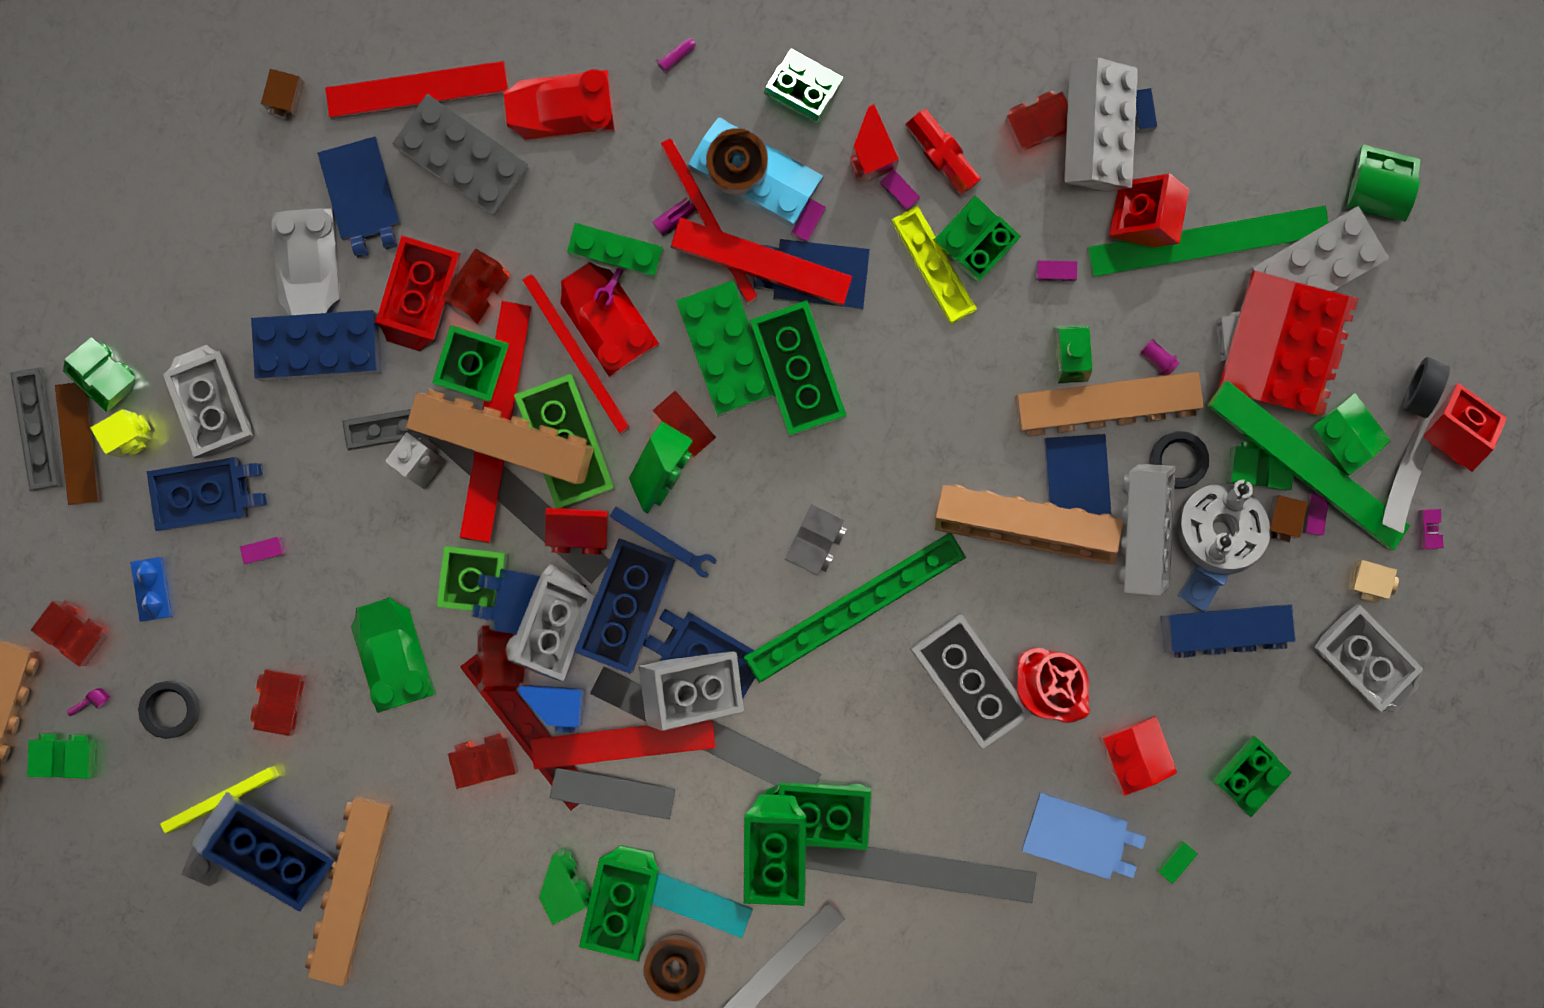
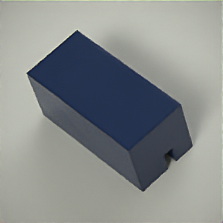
(1145, 111)

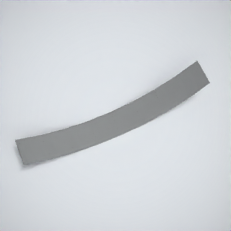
(1408, 475)
(787, 958)

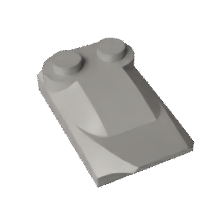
(306, 260)
(206, 402)
(551, 624)
(1370, 659)

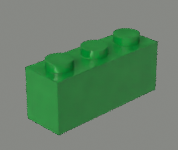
(615, 251)

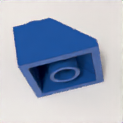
(556, 705)

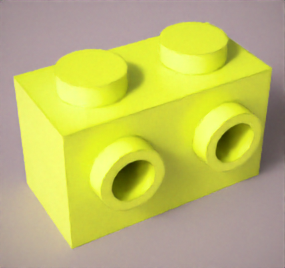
(122, 433)

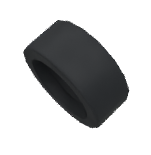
(1426, 387)
(1196, 444)
(149, 722)

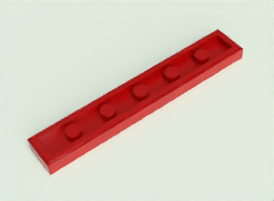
(411, 89)
(704, 211)
(761, 261)
(576, 354)
(516, 717)
(620, 744)

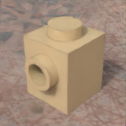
(1373, 581)

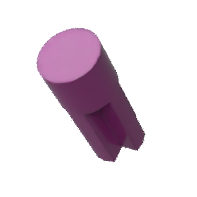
(668, 220)

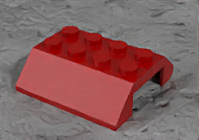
(1288, 342)

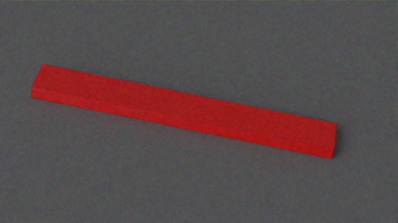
(486, 469)

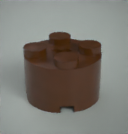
(748, 148)
(659, 976)

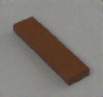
(77, 444)

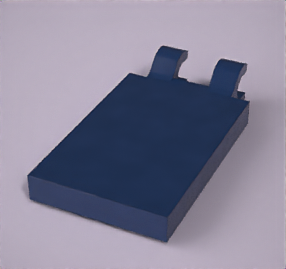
(360, 193)
(843, 259)
(1078, 473)
(202, 493)
(662, 541)
(511, 599)
(697, 638)

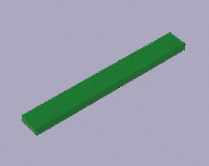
(1209, 241)
(1304, 463)
(854, 607)

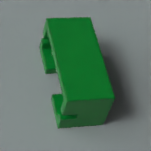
(1177, 862)

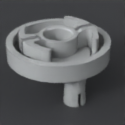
(1233, 508)

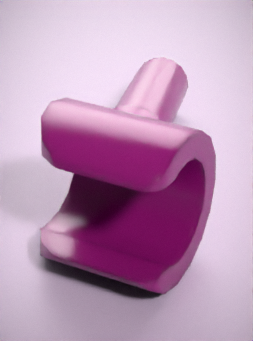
(609, 287)
(95, 697)

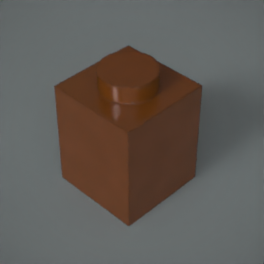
(282, 93)
(1286, 518)

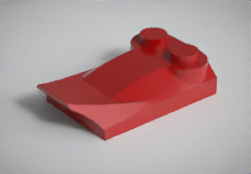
(560, 106)
(414, 293)
(613, 332)

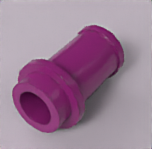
(1160, 357)

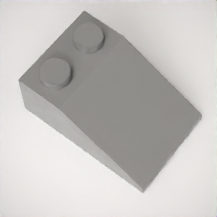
(690, 689)

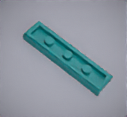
(701, 905)

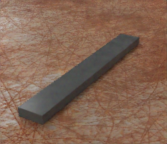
(527, 508)
(729, 744)
(925, 871)

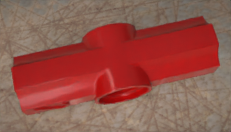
(943, 152)

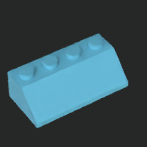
(786, 184)

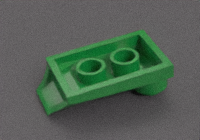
(391, 654)
(833, 813)
(775, 852)
(620, 903)

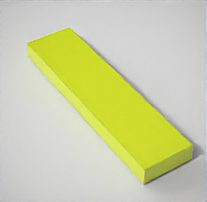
(933, 265)
(210, 804)

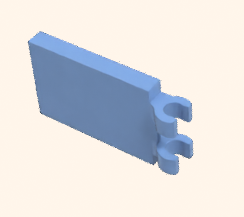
(1080, 837)

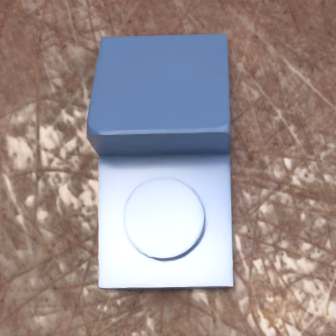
(1201, 587)

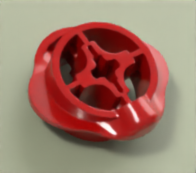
(1053, 685)

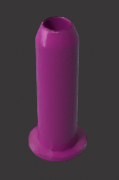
(676, 54)

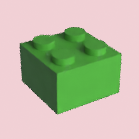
(461, 574)

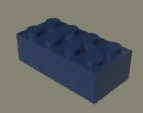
(316, 345)
(625, 606)
(1228, 628)
(262, 851)

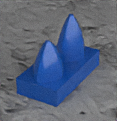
(151, 589)

